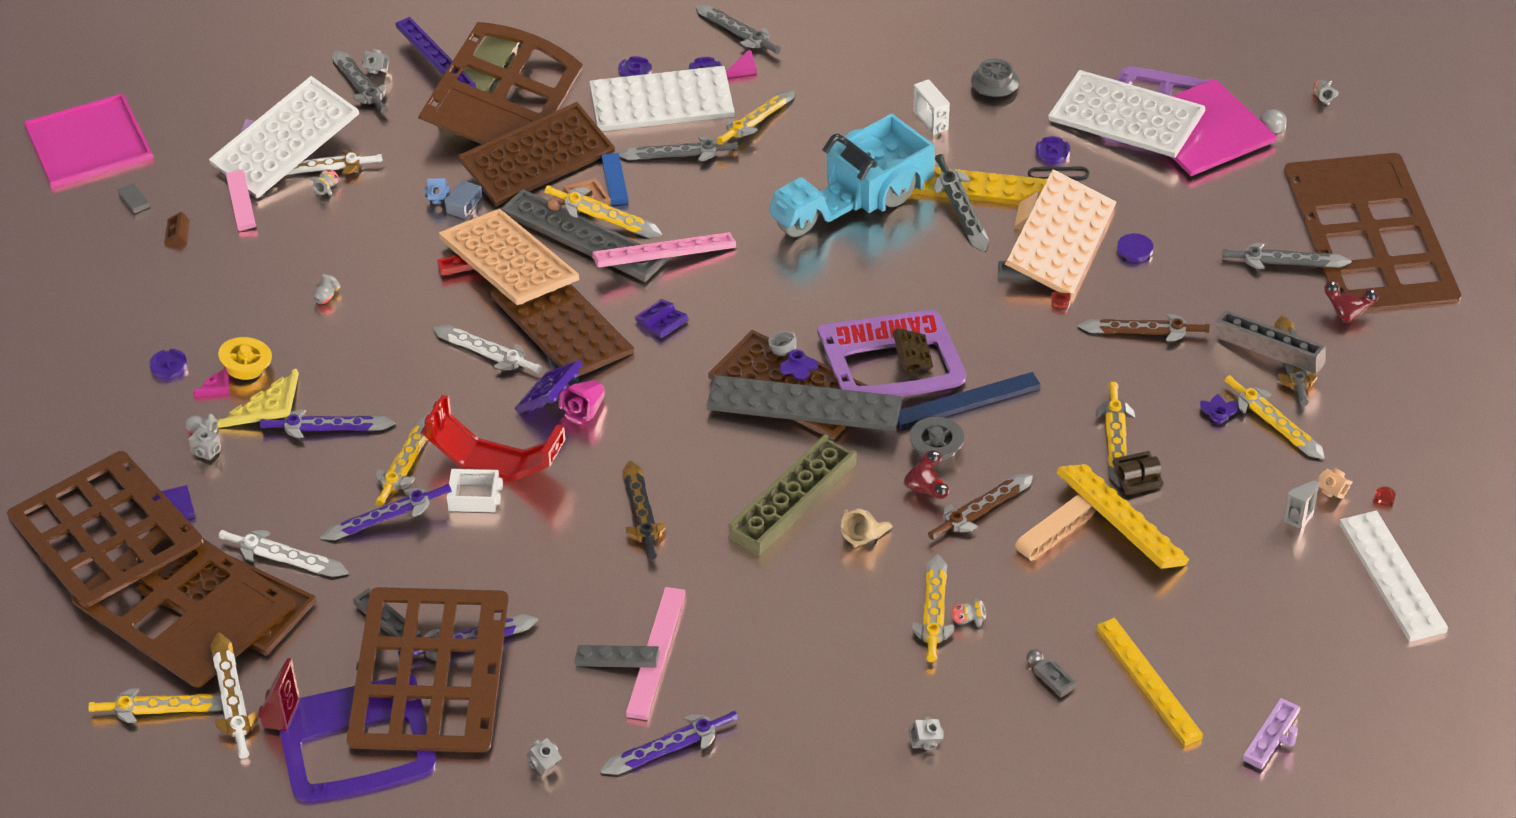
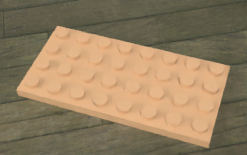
(1061, 233)
(508, 256)

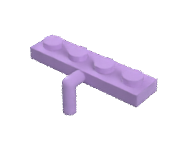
(1272, 733)

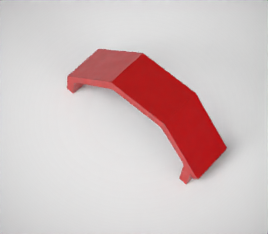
(479, 454)

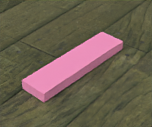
(241, 200)

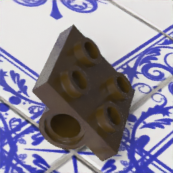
(912, 350)
(1138, 472)

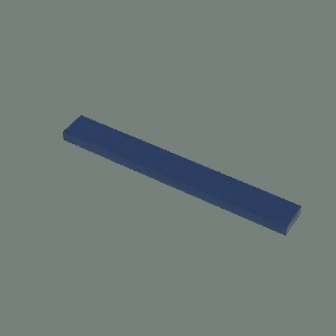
(969, 399)

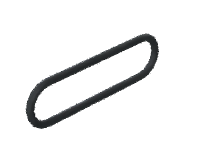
(1072, 177)

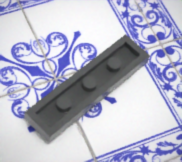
(391, 621)
(617, 656)

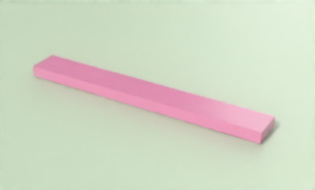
(663, 249)
(660, 636)

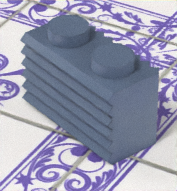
(463, 199)

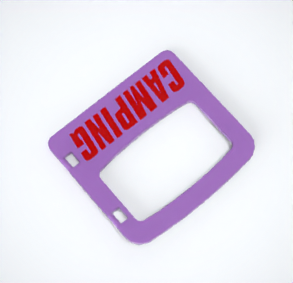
(877, 333)

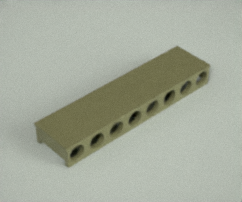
(496, 51)
(791, 497)

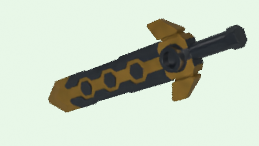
(641, 510)

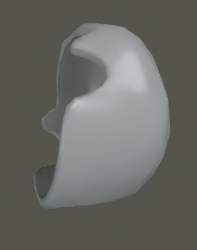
(1274, 120)
(782, 343)

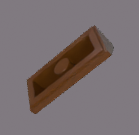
(177, 229)

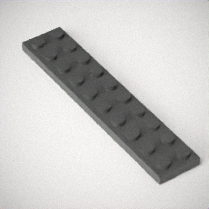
(575, 232)
(804, 403)

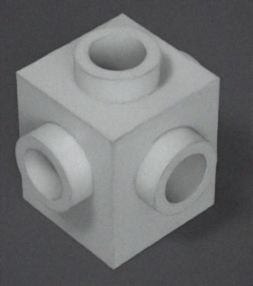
(375, 61)
(204, 443)
(926, 733)
(543, 755)

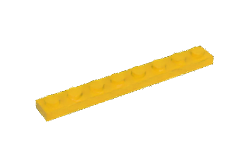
(1149, 682)

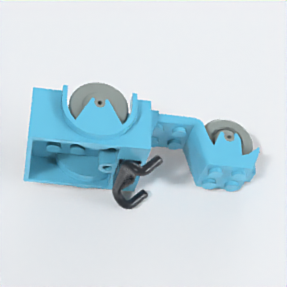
(863, 170)

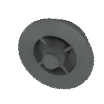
(995, 78)
(938, 435)

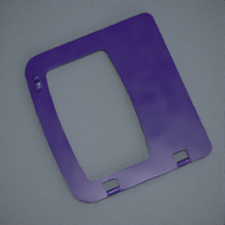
(331, 713)

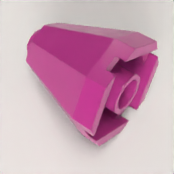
(581, 400)

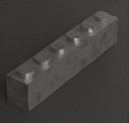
(1271, 341)

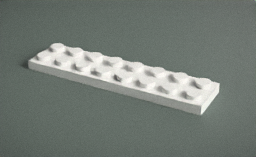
(1393, 576)

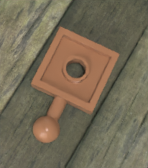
(596, 192)

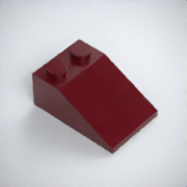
(280, 699)

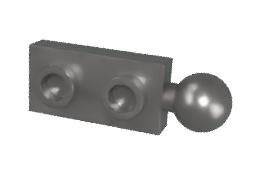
(1051, 673)

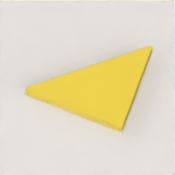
(269, 405)

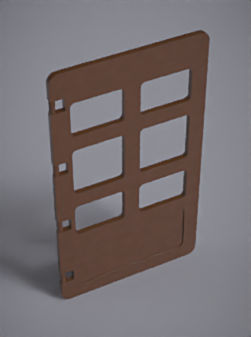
(1362, 182)

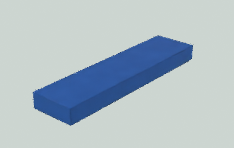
(615, 179)

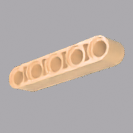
(1054, 527)

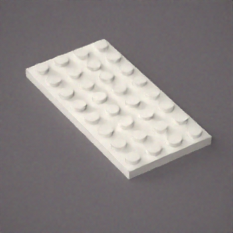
(661, 98)
(1127, 113)
(285, 135)

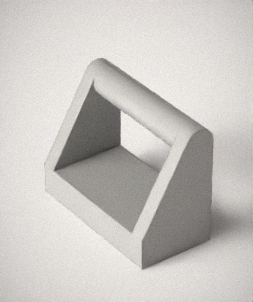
(1301, 504)

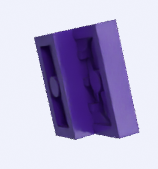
(661, 318)

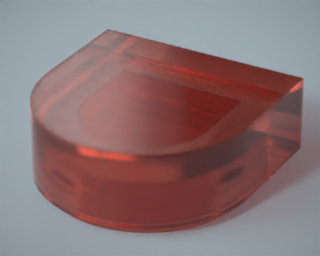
(1060, 300)
(1385, 496)

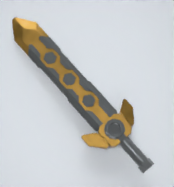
(1295, 377)

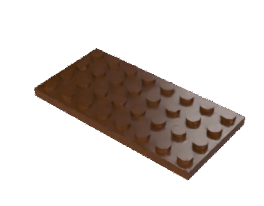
(536, 153)
(568, 328)
(756, 361)
(211, 577)

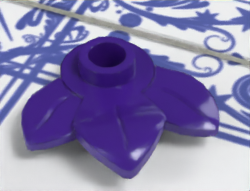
(798, 365)
(1219, 409)

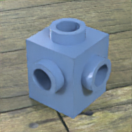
(433, 185)

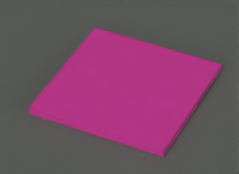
(1223, 130)
(87, 140)

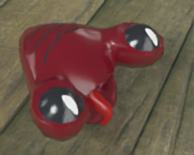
(1349, 305)
(925, 479)

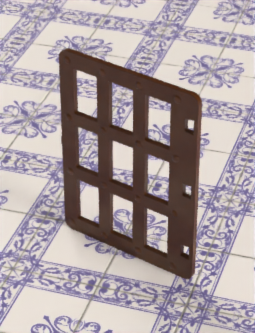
(136, 486)
(483, 689)

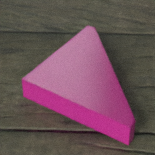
(743, 66)
(214, 385)

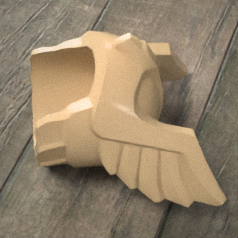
(861, 527)

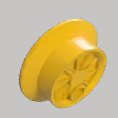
(244, 357)

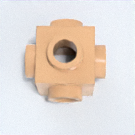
(1334, 483)

